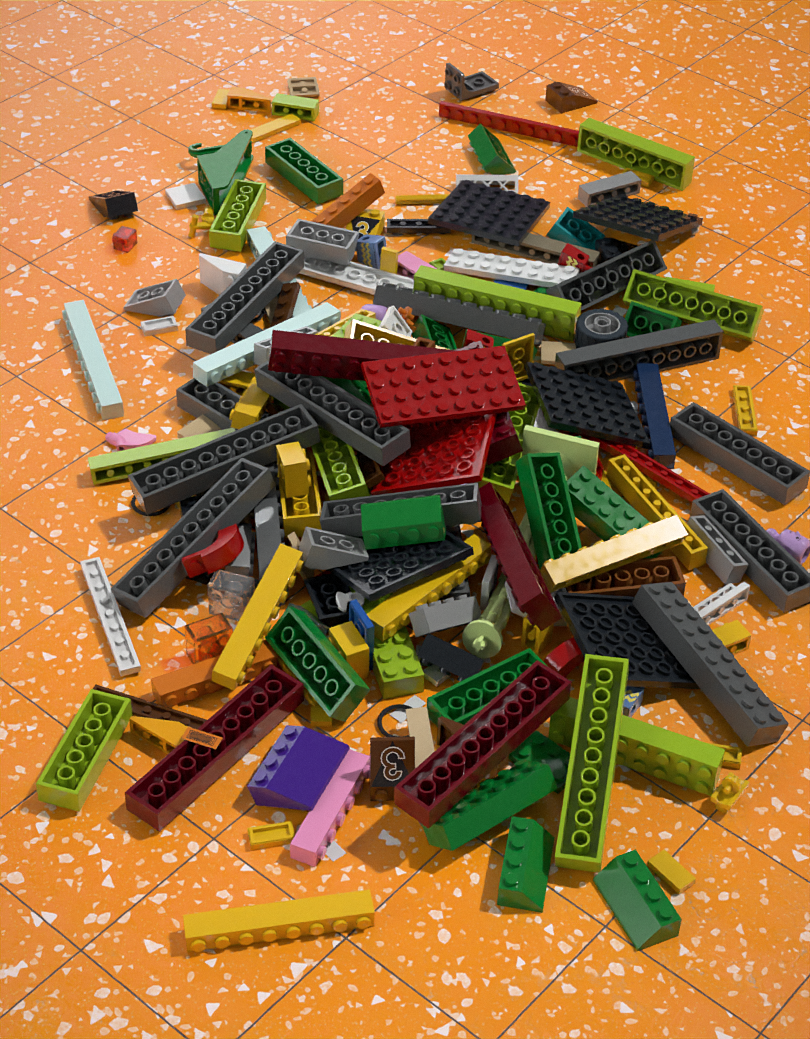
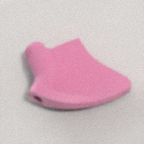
(128, 439)

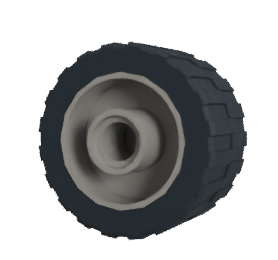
(599, 327)

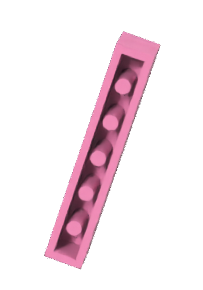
(329, 812)

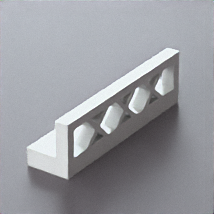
(501, 180)
(722, 602)

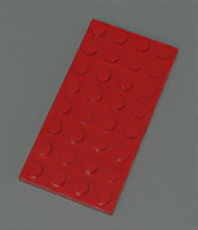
(442, 386)

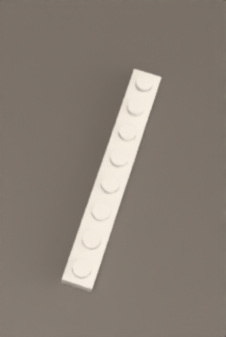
(110, 617)

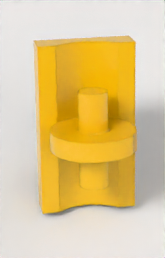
(729, 792)

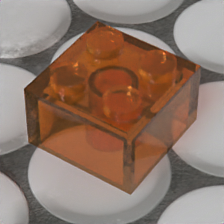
(207, 637)

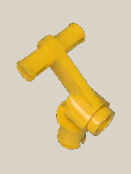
(207, 221)

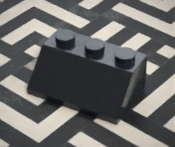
(322, 593)
(449, 658)

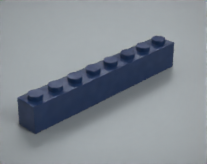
(654, 414)

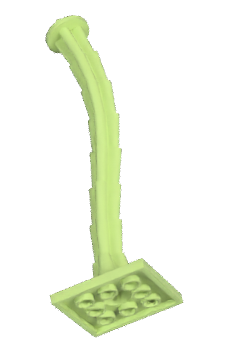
(484, 635)

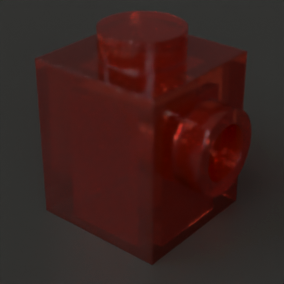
(124, 239)

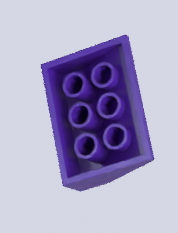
(297, 769)

